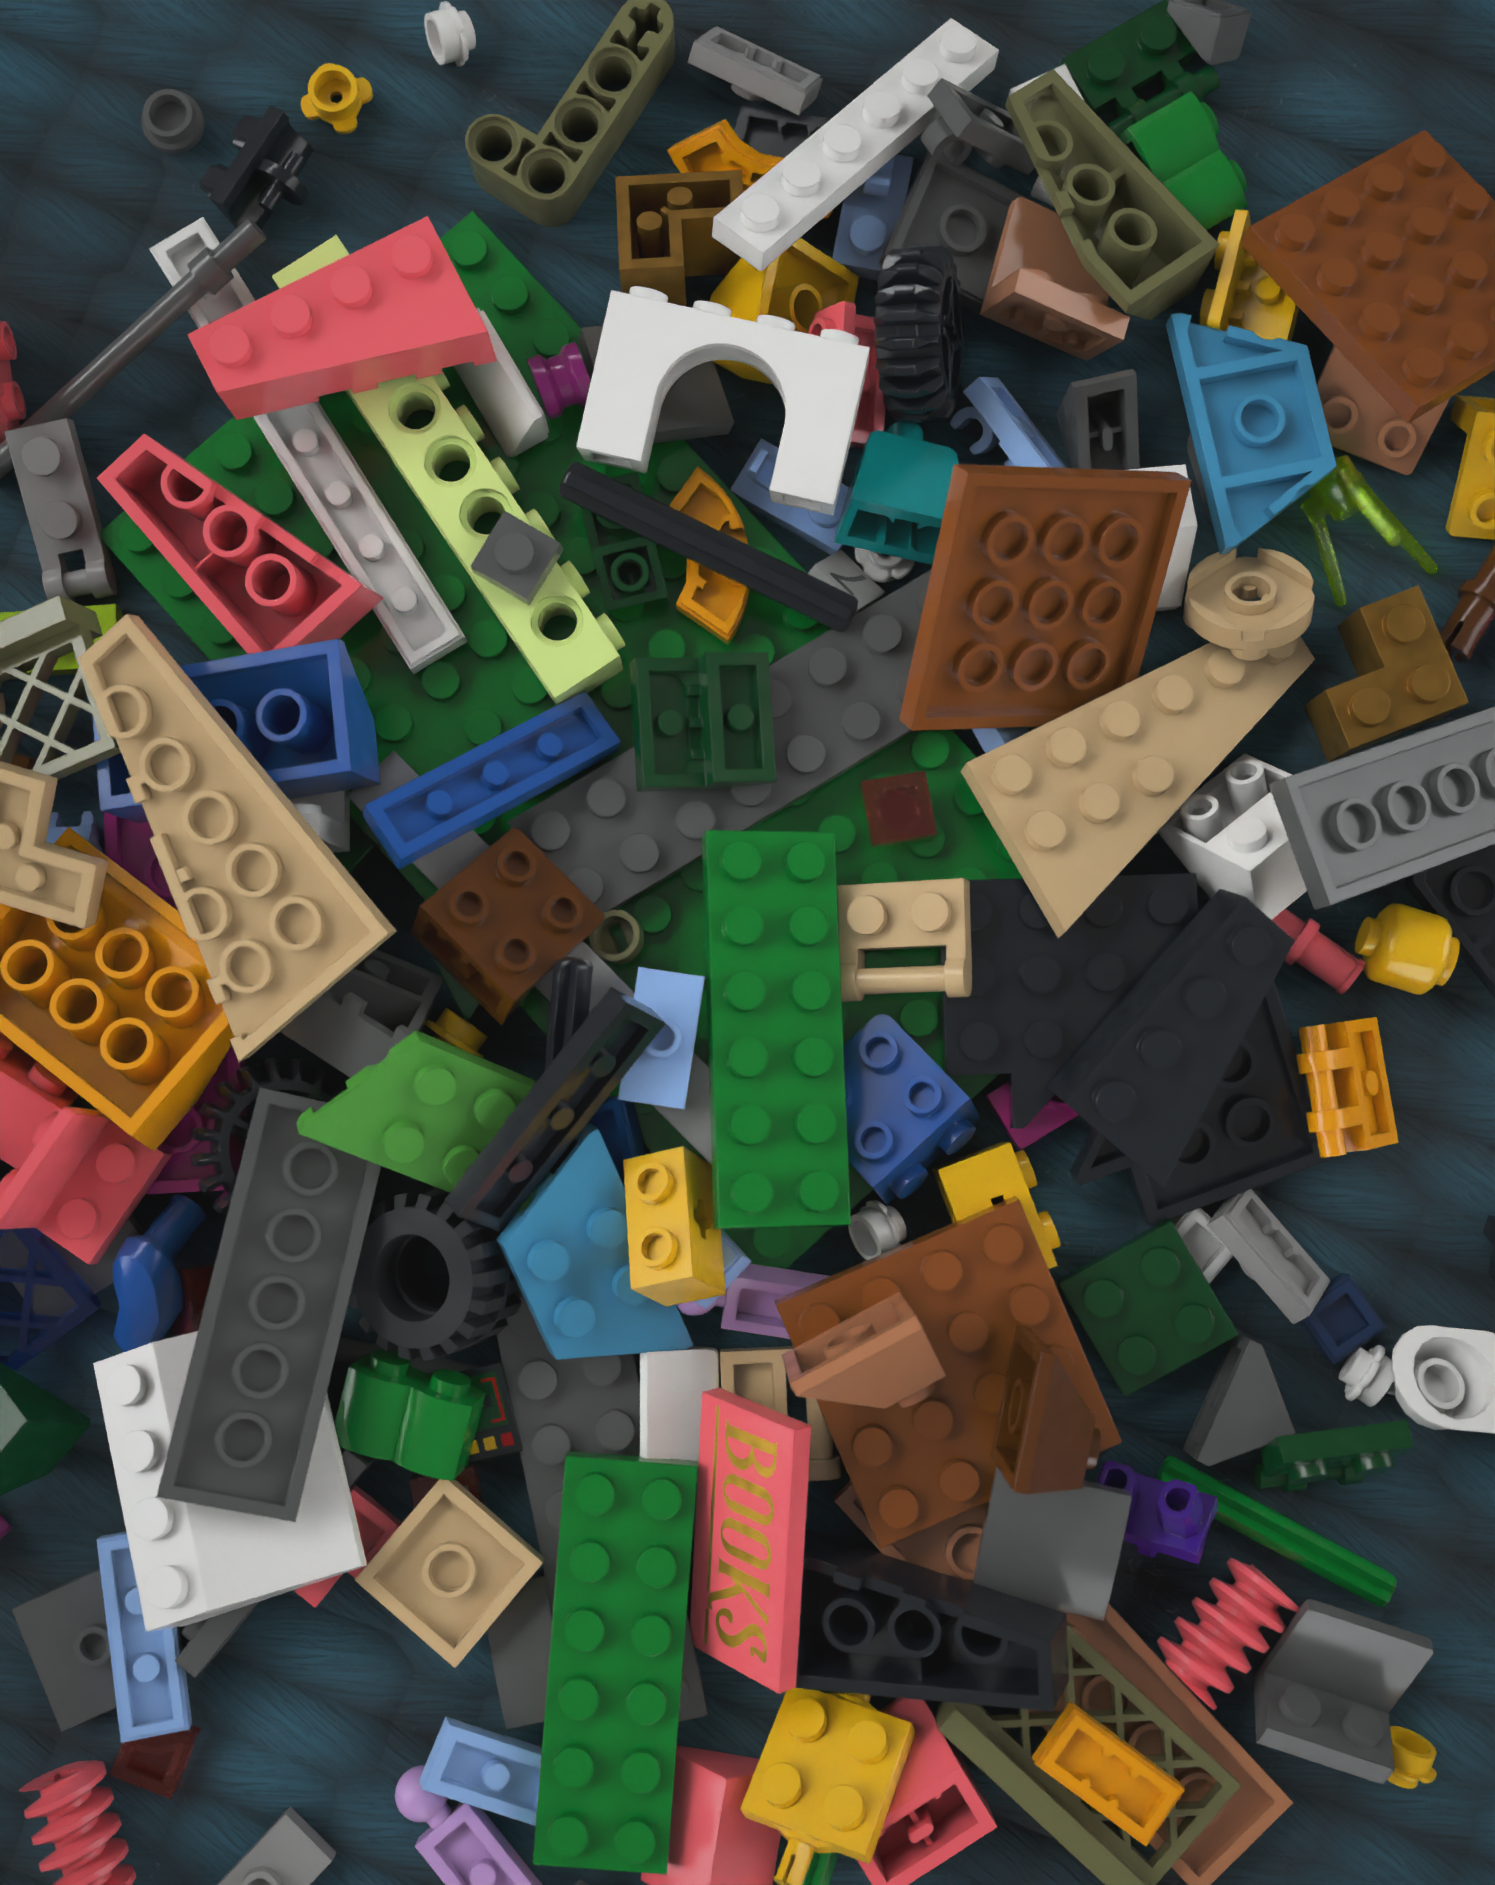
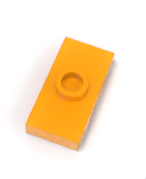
(1108, 1773)

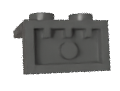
(1332, 1689)

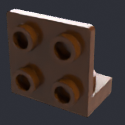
(505, 923)

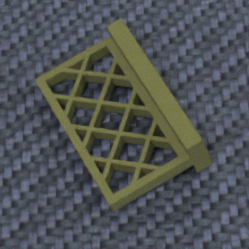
(35, 642)
(1061, 1811)

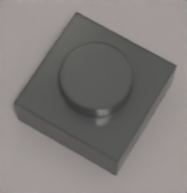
(516, 558)

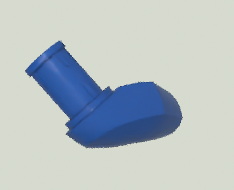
(147, 1275)

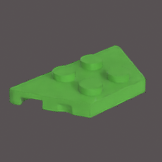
(420, 1110)

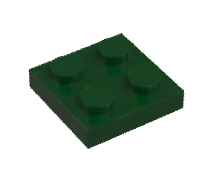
(1147, 1307)

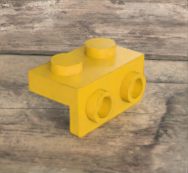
(1244, 290)

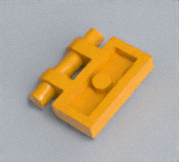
(1347, 1086)

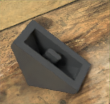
(1101, 422)
(1240, 1407)

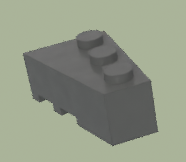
(367, 1012)

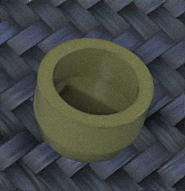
(605, 944)

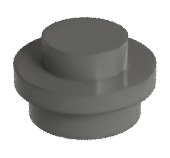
(172, 121)

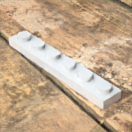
(850, 146)

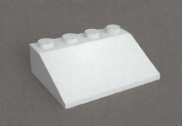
(201, 1557)

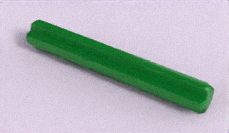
(1287, 1536)

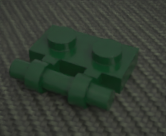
(1134, 58)
(1330, 1455)

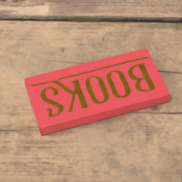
(750, 1537)

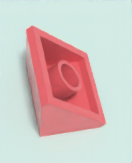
(708, 1831)

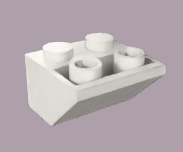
(1237, 838)

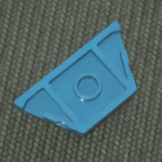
(1250, 422)
(575, 1263)

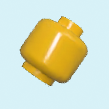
(1407, 948)

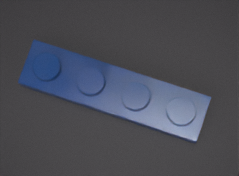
(490, 779)

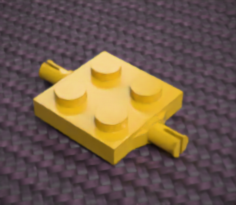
(827, 1777)

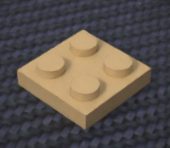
(450, 1570)

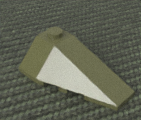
(1112, 206)

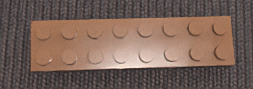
(953, 1550)

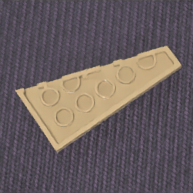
(1109, 774)
(240, 860)

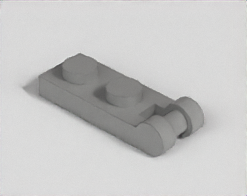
(61, 509)

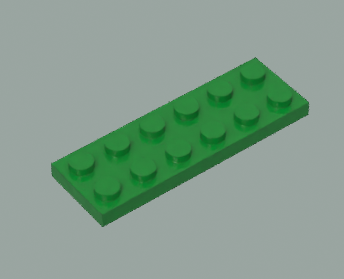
(775, 1030)
(615, 1663)

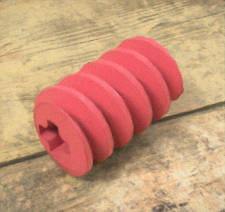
(1225, 1630)
(79, 1826)

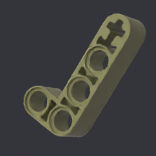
(582, 108)

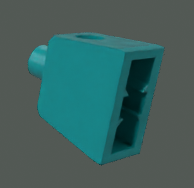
(897, 494)

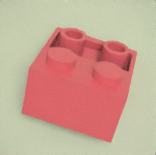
(934, 1807)

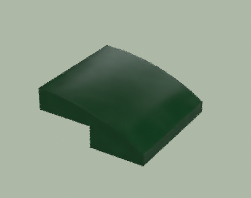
(702, 721)

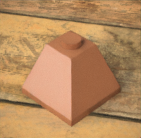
(867, 1359)

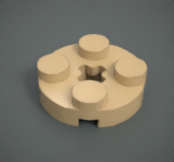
(1249, 628)

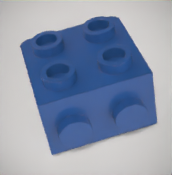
(899, 1109)

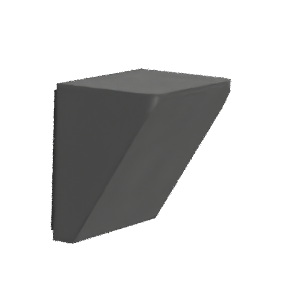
(1212, 27)

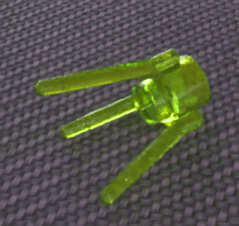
(1342, 496)

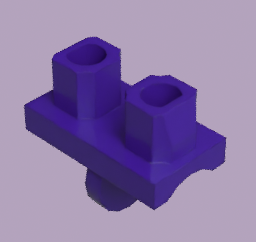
(1163, 1514)

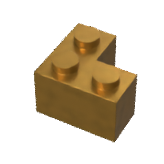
(669, 227)
(1400, 679)

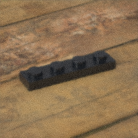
(555, 1110)

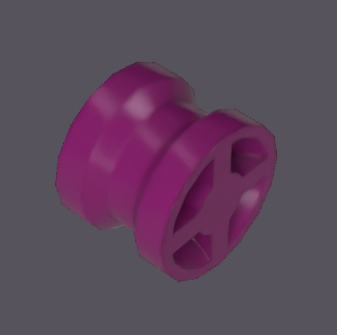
(560, 380)

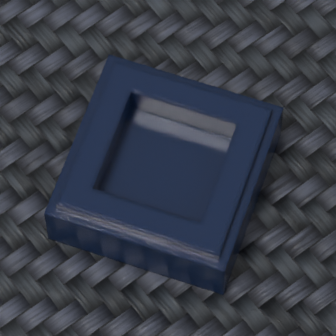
(1342, 1320)

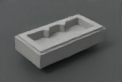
(755, 71)
(1269, 1254)
(283, 1856)

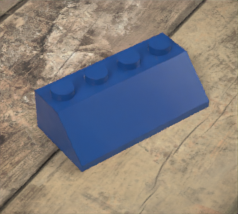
(291, 710)

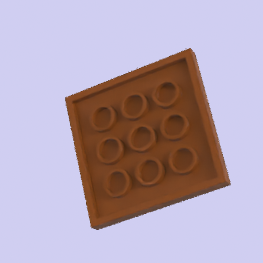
(1394, 271)
(1039, 592)
(969, 1295)

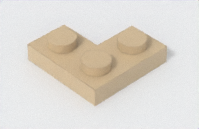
(35, 872)

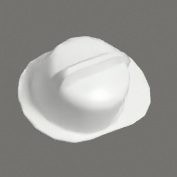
(1446, 1378)

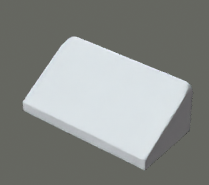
(504, 398)
(673, 1399)

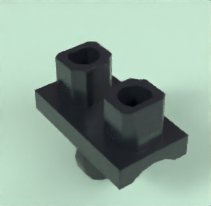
(261, 172)

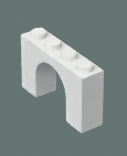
(655, 342)

